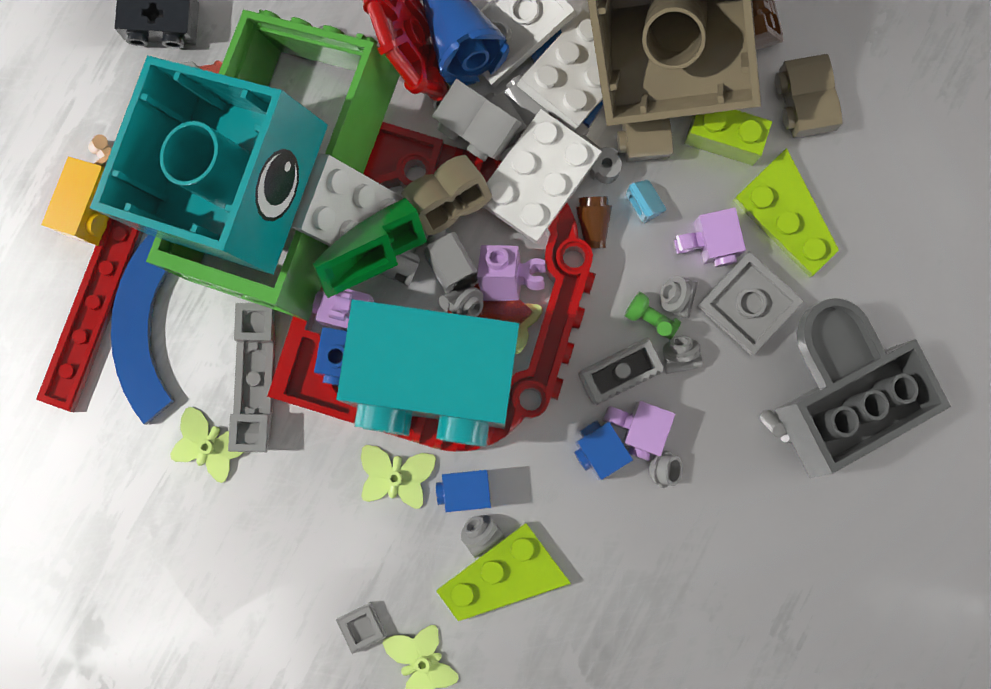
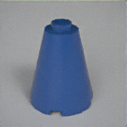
(464, 40)

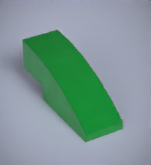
(370, 247)

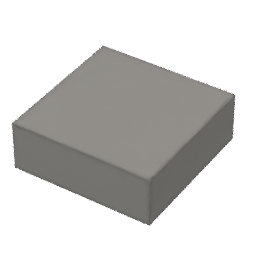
(361, 628)

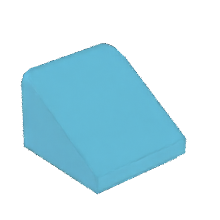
(645, 200)

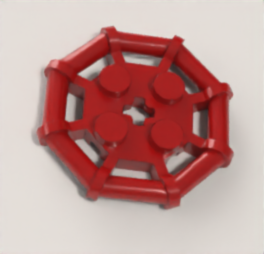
(407, 44)

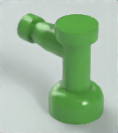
(640, 308)

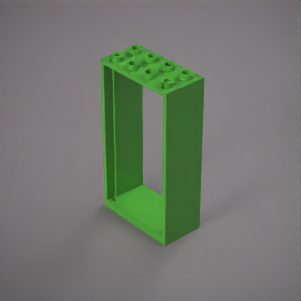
(253, 58)

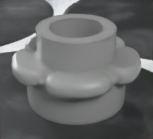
(666, 469)

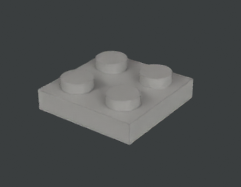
(750, 303)

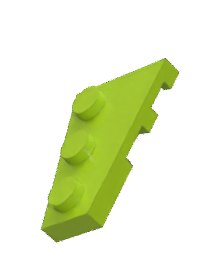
(788, 214)
(503, 575)

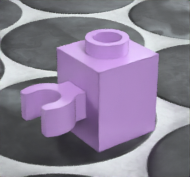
(716, 236)
(502, 273)
(336, 309)
(645, 428)

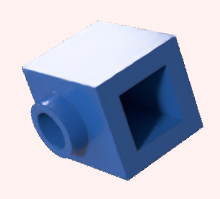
(330, 355)
(601, 450)
(464, 491)

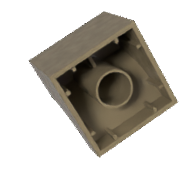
(674, 57)

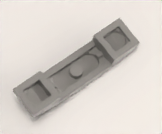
(253, 377)

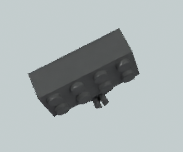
(862, 390)

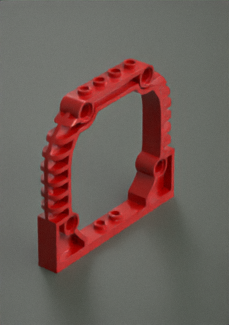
(390, 159)

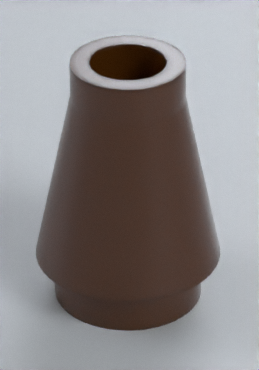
(594, 220)

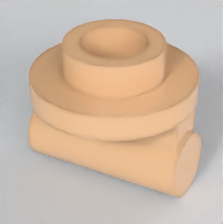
(100, 147)

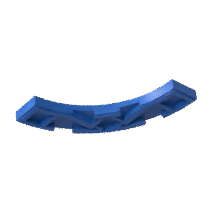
(132, 335)

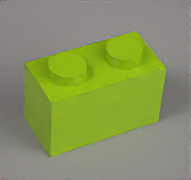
(730, 135)

